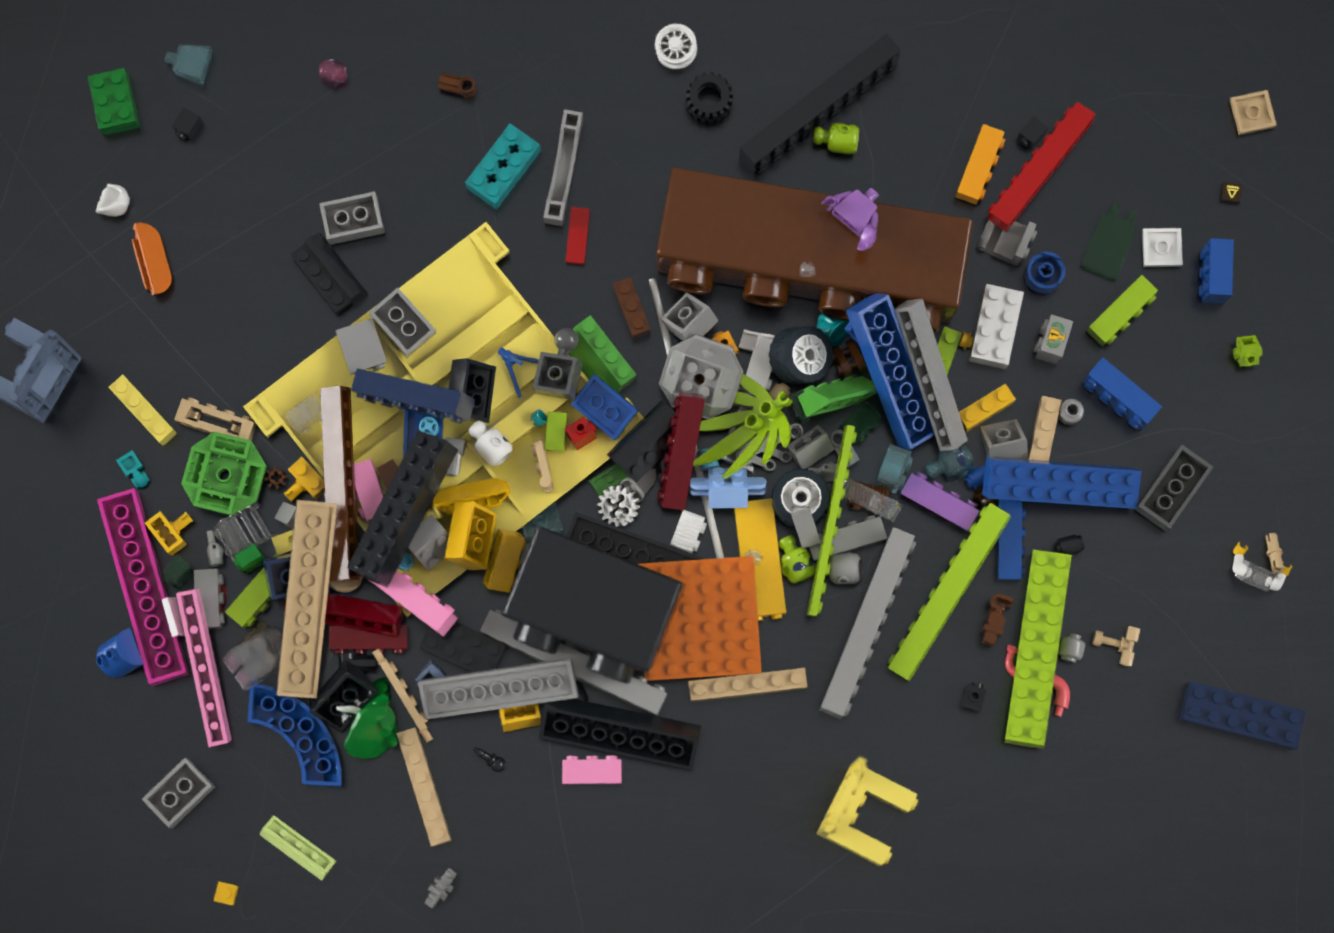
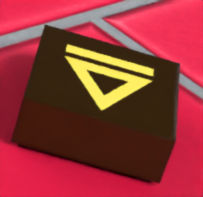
(1231, 192)

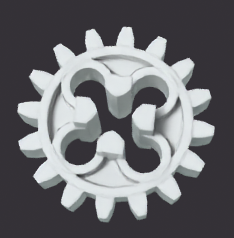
(607, 508)

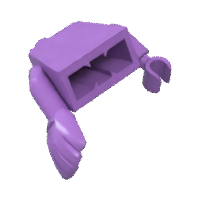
(857, 213)

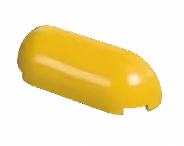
(485, 492)

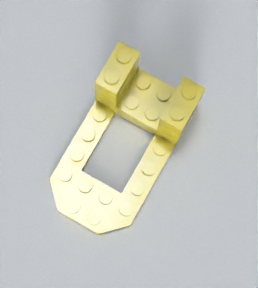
(845, 803)

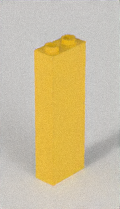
(758, 532)

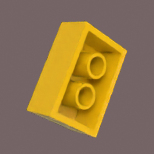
(470, 535)

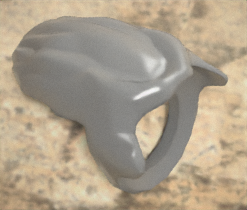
(642, 486)

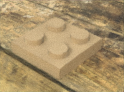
(1253, 112)

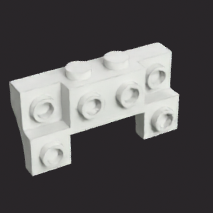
(759, 366)

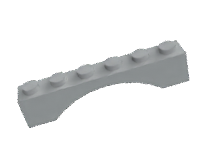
(564, 167)

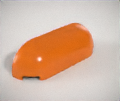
(151, 258)

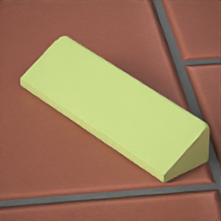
(297, 847)

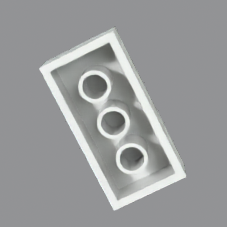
(996, 326)

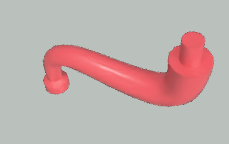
(1062, 690)

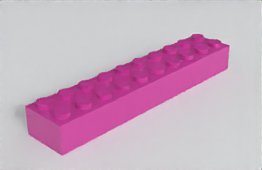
(142, 586)

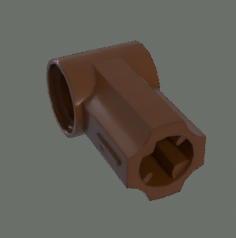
(456, 84)

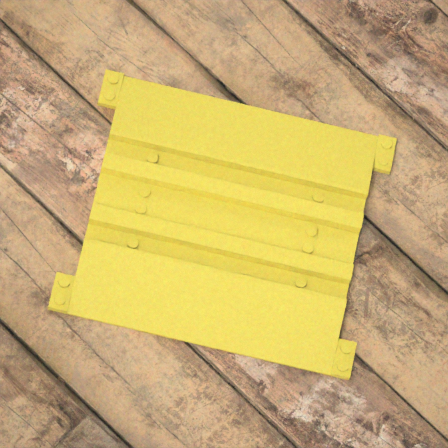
(473, 318)

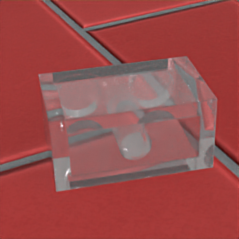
(305, 414)

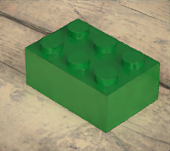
(113, 101)

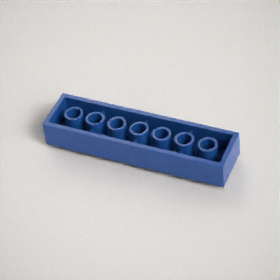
(891, 369)
(1061, 482)

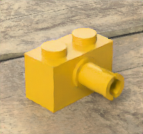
(306, 480)
(169, 532)
(520, 717)

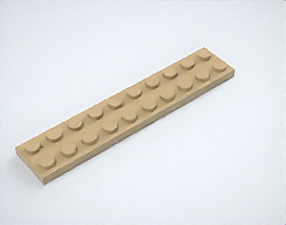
(306, 599)

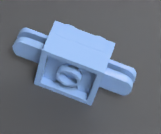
(727, 492)

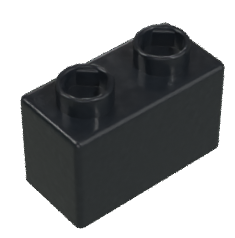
(592, 602)

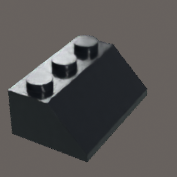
(476, 381)
(344, 688)

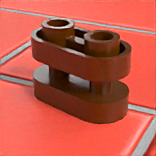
(843, 366)

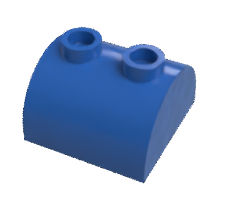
(119, 655)

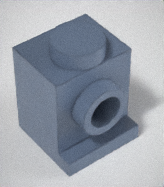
(431, 668)

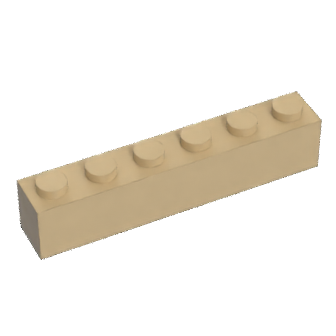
(747, 685)
(424, 787)

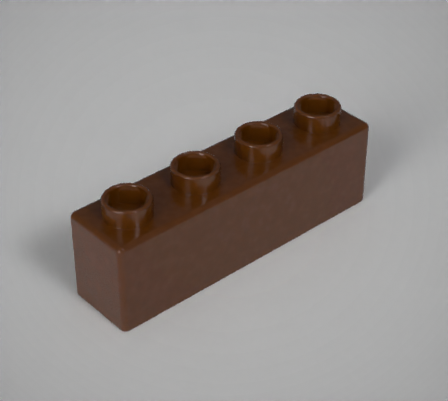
(764, 232)

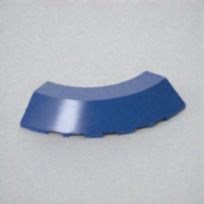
(302, 730)

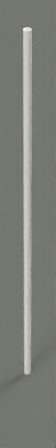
(699, 474)

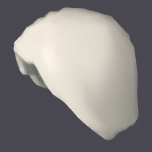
(113, 201)

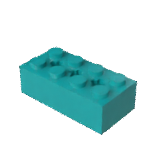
(506, 177)

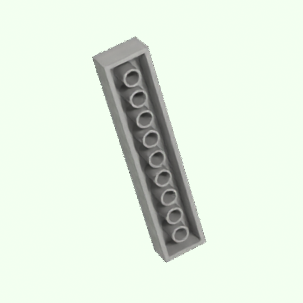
(867, 622)
(636, 693)

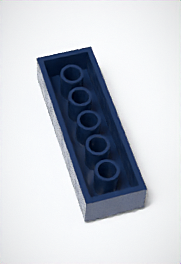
(413, 396)
(1242, 715)

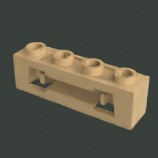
(186, 411)

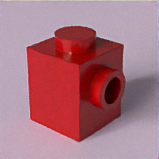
(581, 433)

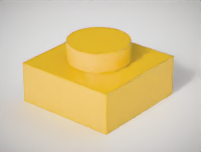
(226, 893)

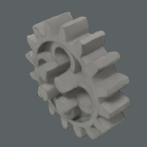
(442, 885)

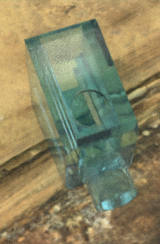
(190, 62)

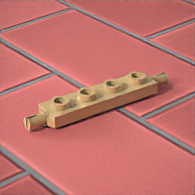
(409, 701)

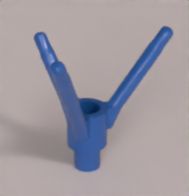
(510, 359)

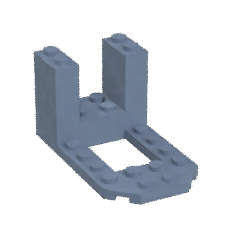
(43, 372)

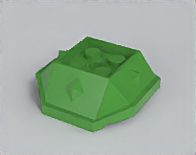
(207, 463)

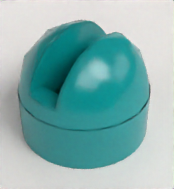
(538, 417)

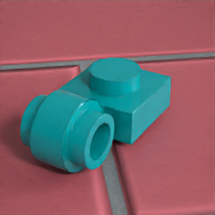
(131, 465)

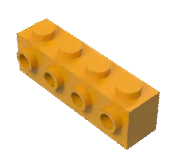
(980, 163)

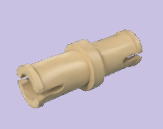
(1274, 552)

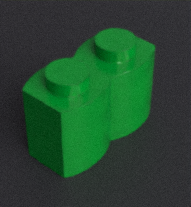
(249, 559)

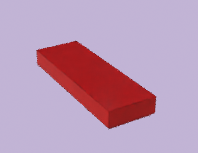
(577, 236)

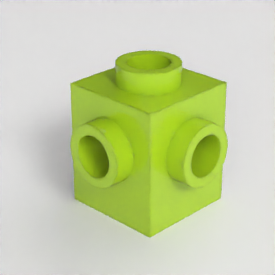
(1247, 350)

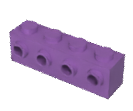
(940, 501)

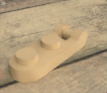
(542, 466)

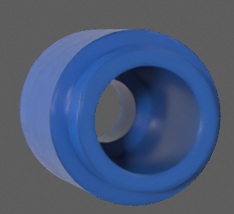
(975, 477)

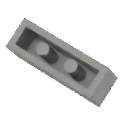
(210, 587)

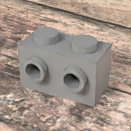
(810, 447)

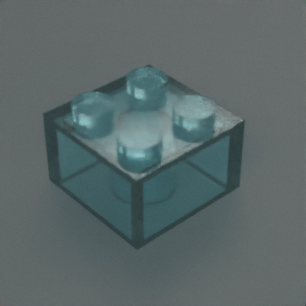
(893, 467)

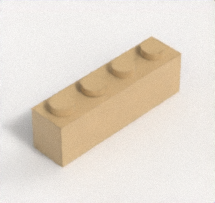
(1044, 429)

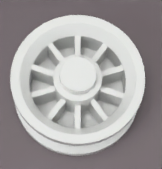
(676, 46)

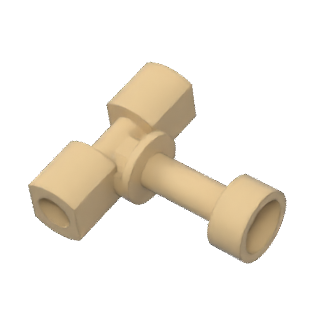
(1124, 645)

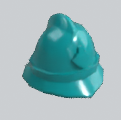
(833, 328)

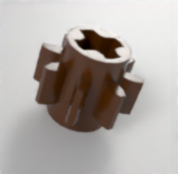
(272, 482)

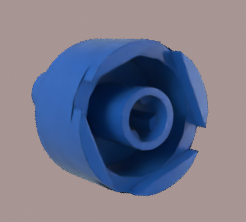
(1034, 272)

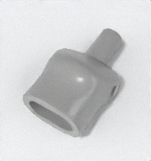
(826, 471)
(214, 551)

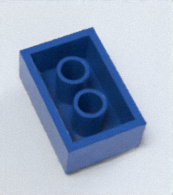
(1216, 271)

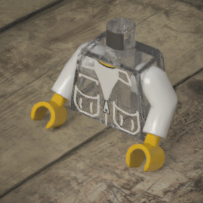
(1255, 574)

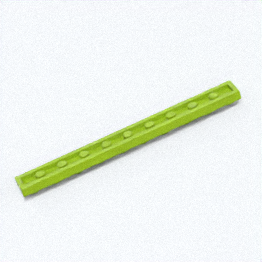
(833, 512)

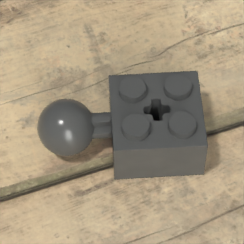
(560, 365)

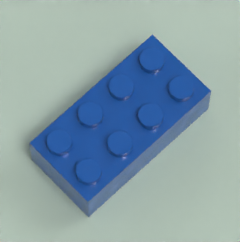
(1121, 394)

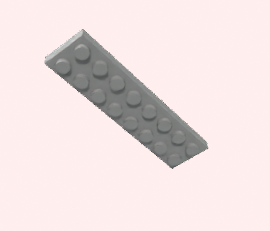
(498, 688)

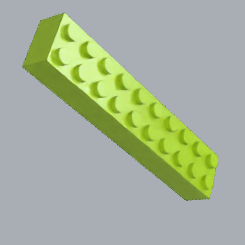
(1038, 649)

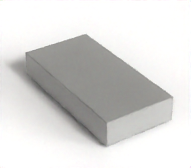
(805, 527)

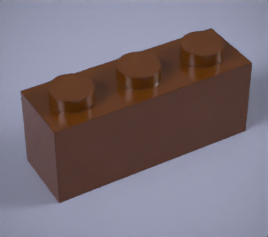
(631, 308)

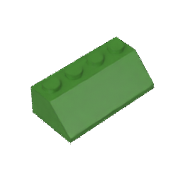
(601, 356)
(836, 395)

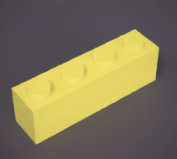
(142, 410)

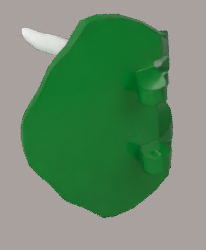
(374, 725)

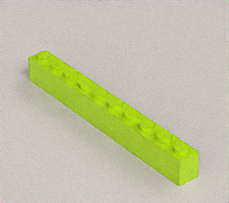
(949, 592)

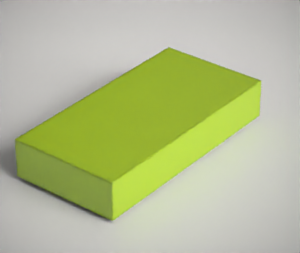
(555, 431)

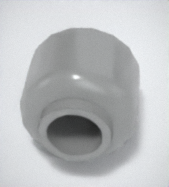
(1072, 406)
(1071, 648)

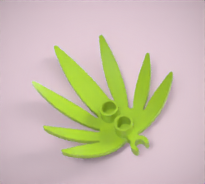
(759, 421)

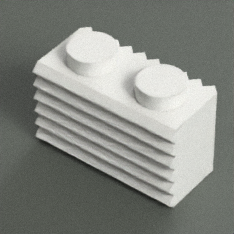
(687, 532)

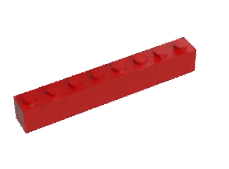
(1041, 166)

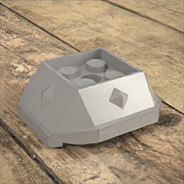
(712, 360)

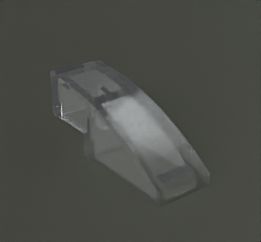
(871, 500)

